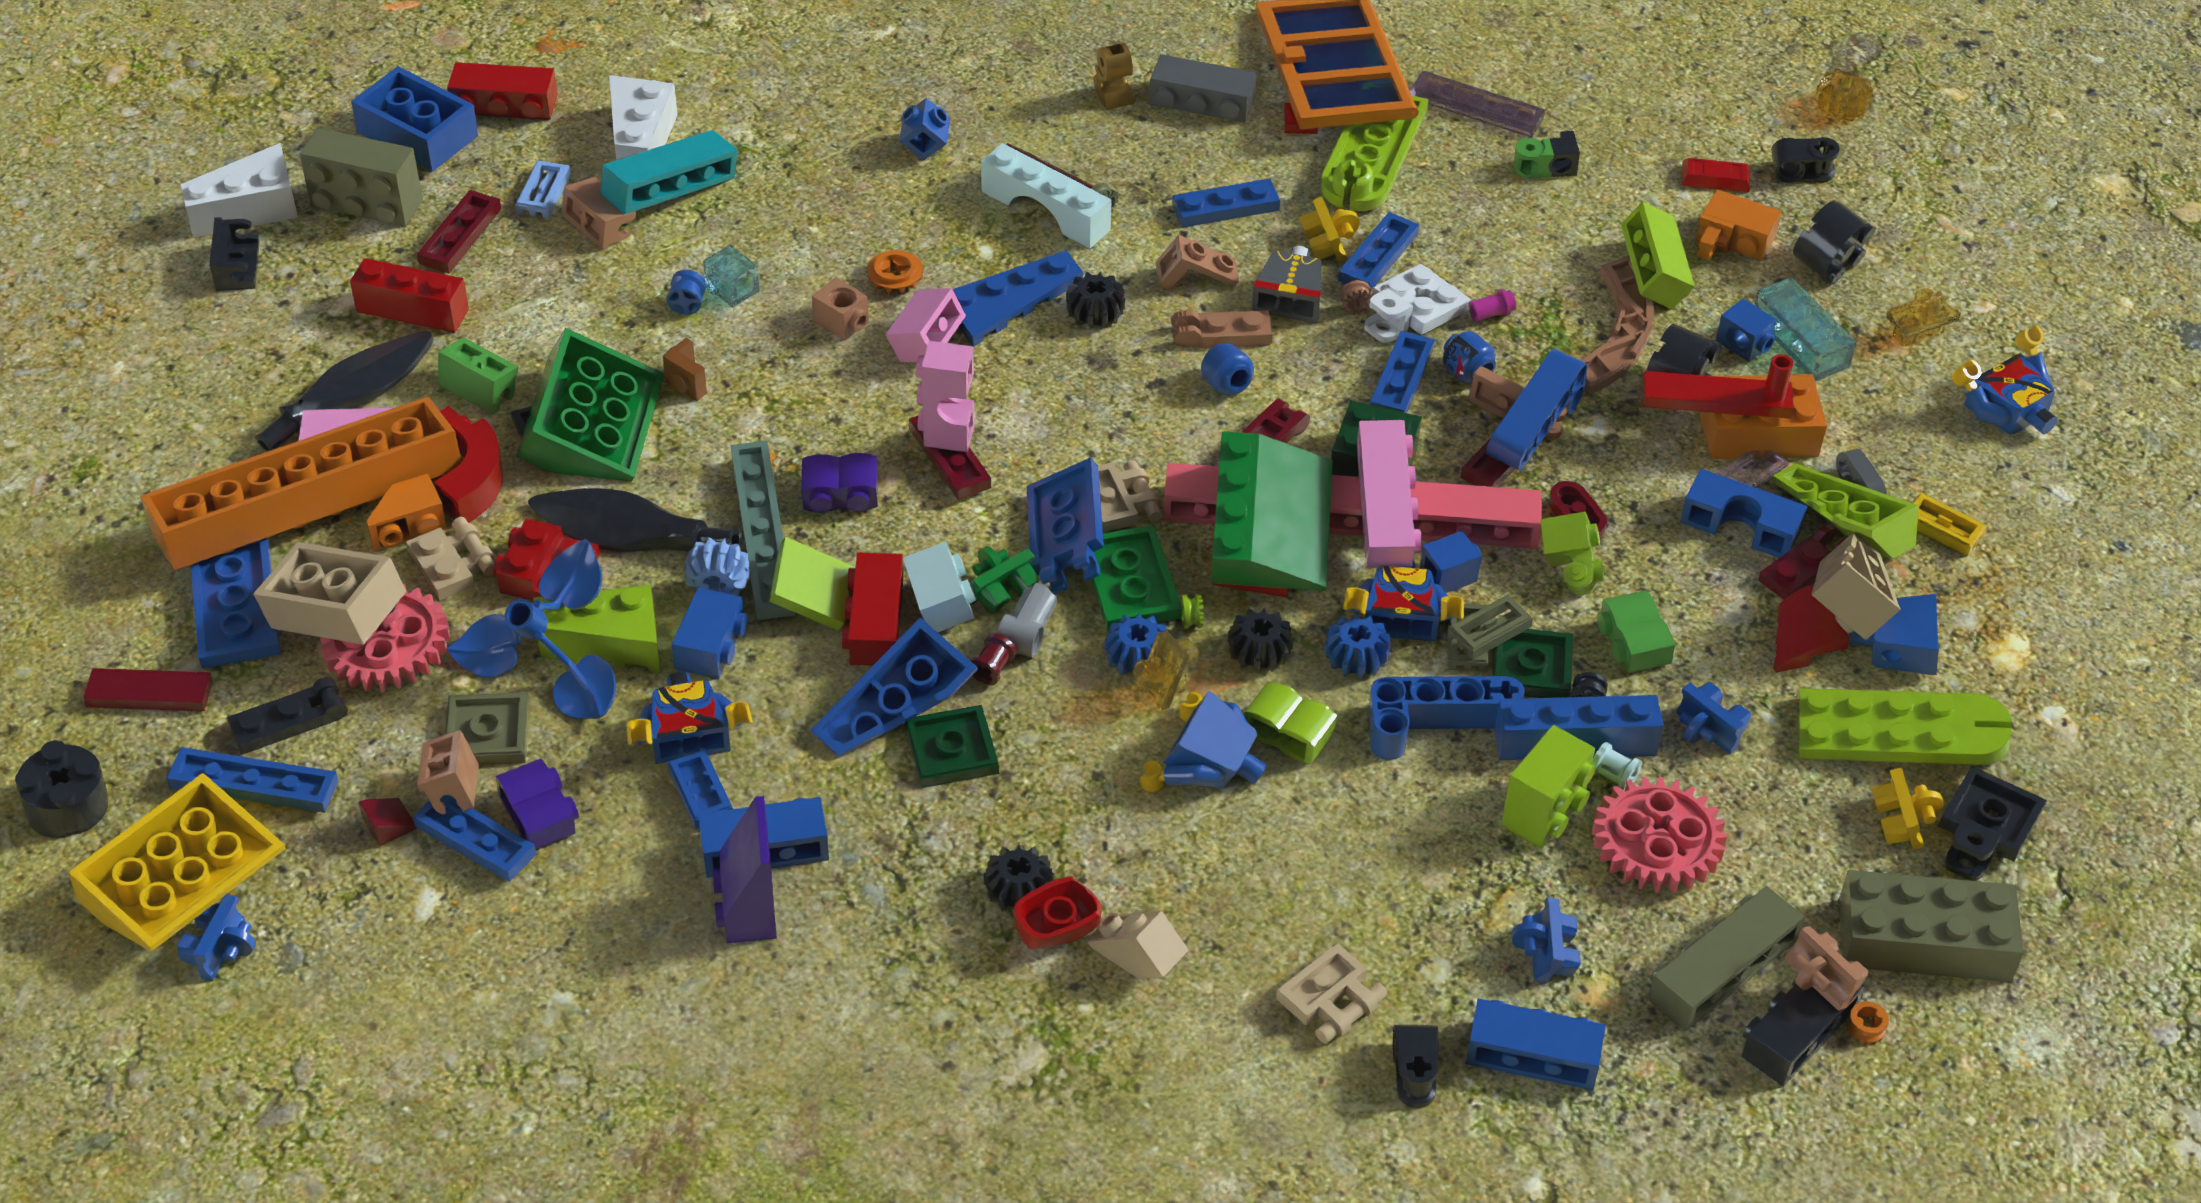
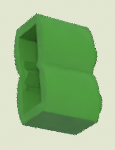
(1636, 631)

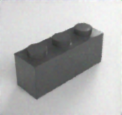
(1202, 88)

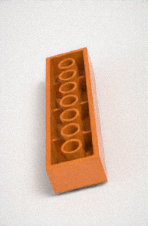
(299, 482)

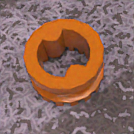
(1865, 1034)

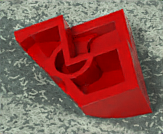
(1805, 631)

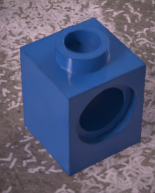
(1746, 330)

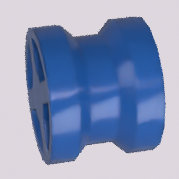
(686, 292)

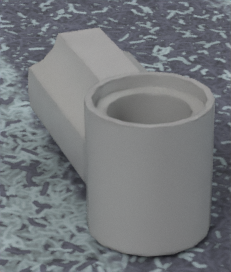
(1029, 619)

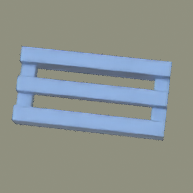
(546, 208)

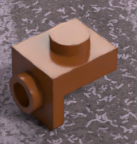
(683, 371)

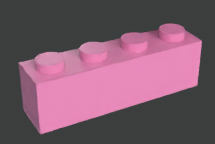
(1386, 493)

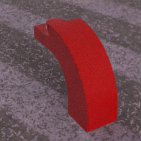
(479, 477)

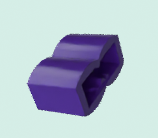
(839, 482)
(536, 803)

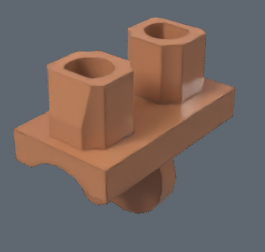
(1821, 966)

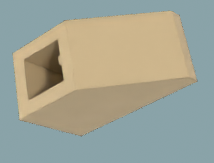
(1139, 943)

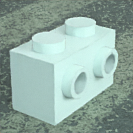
(939, 587)

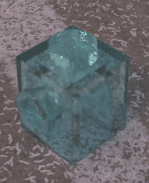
(731, 276)

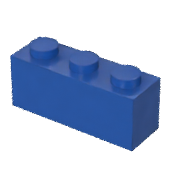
(794, 833)
(1535, 1044)

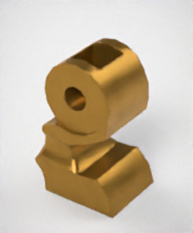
(1110, 79)

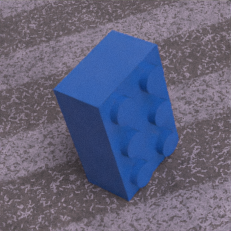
(415, 115)

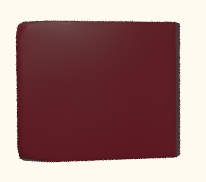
(386, 818)

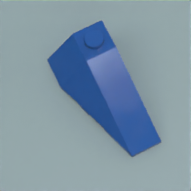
(903, 683)

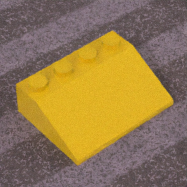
(173, 863)

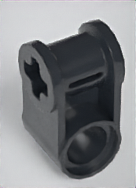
(1802, 159)
(1416, 1063)

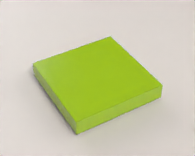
(810, 583)

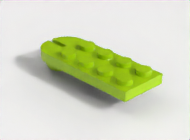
(1369, 160)
(1902, 726)

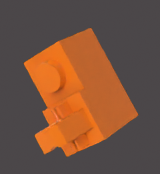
(1736, 226)

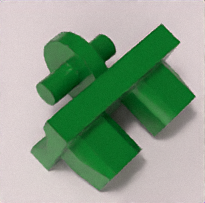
(1000, 572)

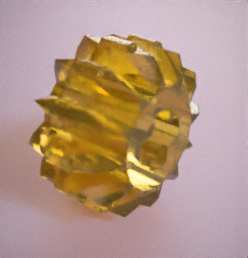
(1844, 94)

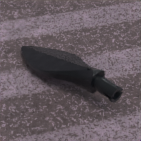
(350, 384)
(624, 521)

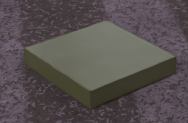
(491, 725)

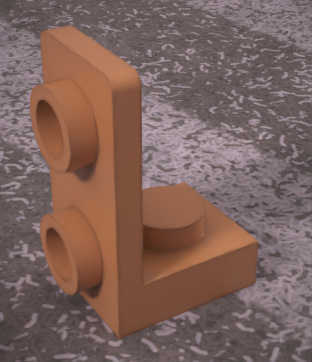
(1187, 254)

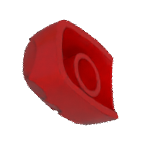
(1056, 914)

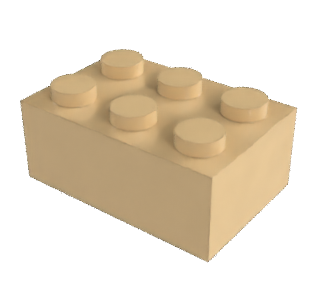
(330, 592)

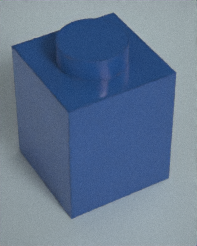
(1452, 561)

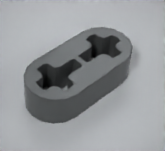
(1856, 468)

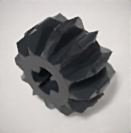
(1095, 300)
(1260, 640)
(1015, 875)

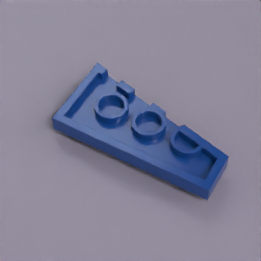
(1013, 292)

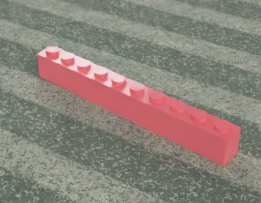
(1483, 513)

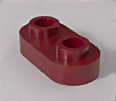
(1578, 501)

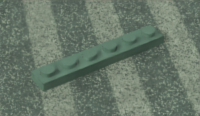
(759, 522)

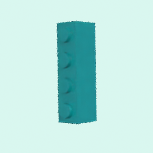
(668, 171)

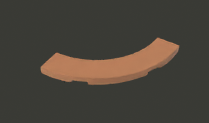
(1629, 332)

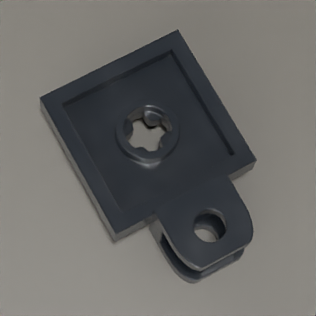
(1981, 835)

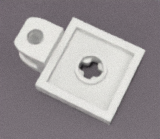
(1414, 300)

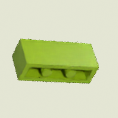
(1657, 255)

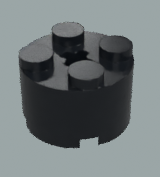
(1833, 241)
(1684, 352)
(62, 790)

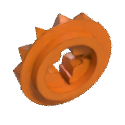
(903, 263)

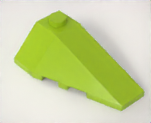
(1876, 517)

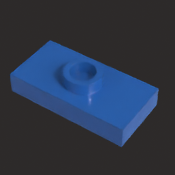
(698, 785)

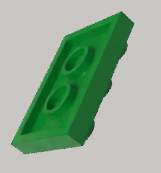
(1134, 578)

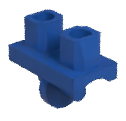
(1709, 720)
(223, 940)
(1543, 940)

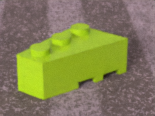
(613, 626)

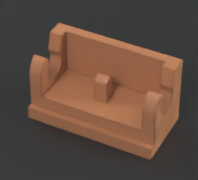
(594, 213)
(448, 769)

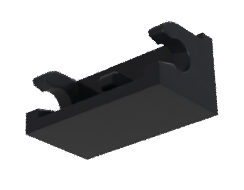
(233, 255)

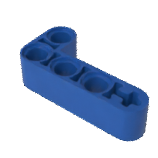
(1552, 388)
(1433, 704)

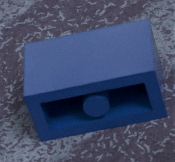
(709, 633)

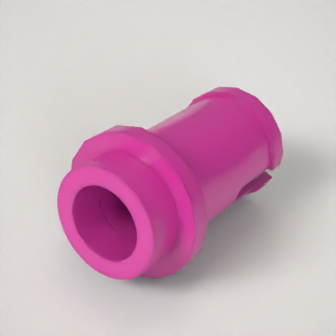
(1493, 305)

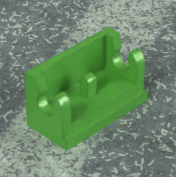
(476, 374)

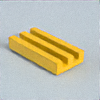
(1948, 525)

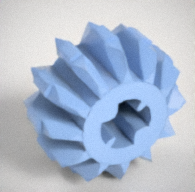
(717, 567)

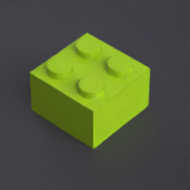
(1548, 787)

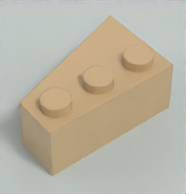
(1856, 587)

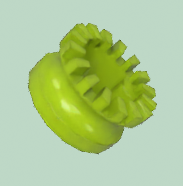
(1191, 611)

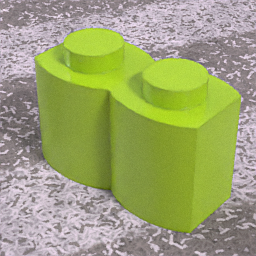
(1290, 723)

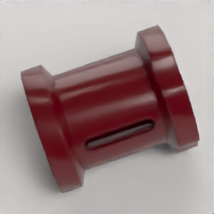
(993, 657)

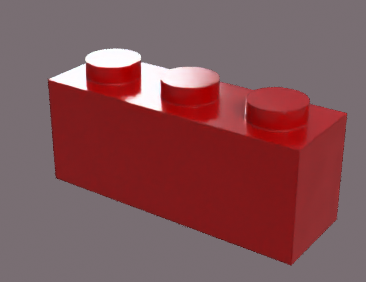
(505, 89)
(409, 295)
(874, 606)

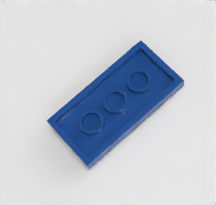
(226, 612)

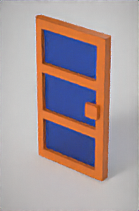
(1335, 62)

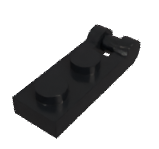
(287, 716)

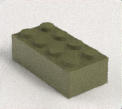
(1930, 925)

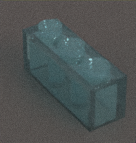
(1806, 329)

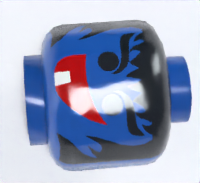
(1466, 353)

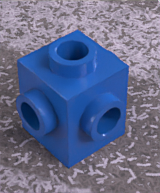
(924, 128)

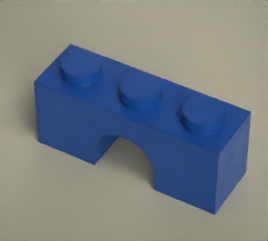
(1721, 499)

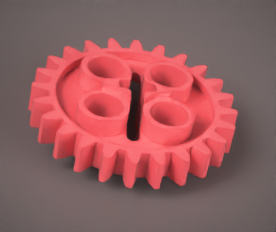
(397, 649)
(1659, 834)

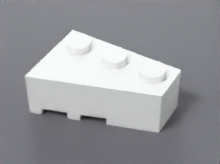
(641, 114)
(246, 189)

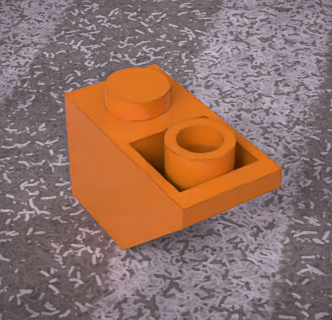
(405, 513)

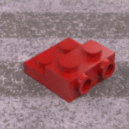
(528, 556)

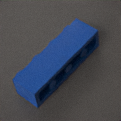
(1626, 722)

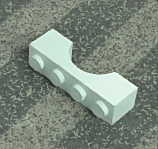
(1078, 209)

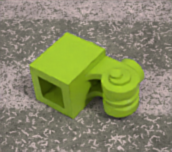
(1572, 541)

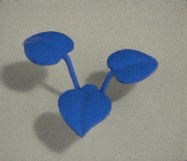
(489, 643)

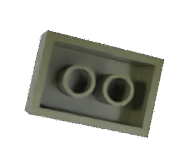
(361, 176)

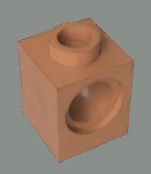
(840, 308)

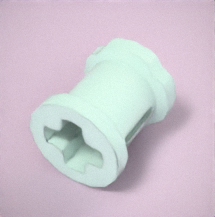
(1615, 766)

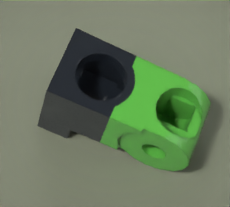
(1547, 156)

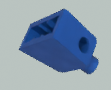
(1907, 639)

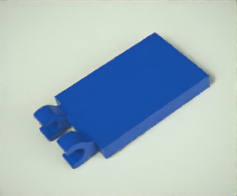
(1065, 523)

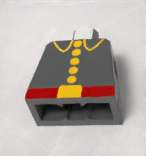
(1289, 285)

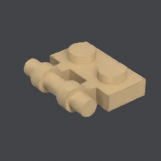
(1117, 505)
(442, 565)
(1325, 982)

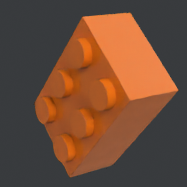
(1801, 436)

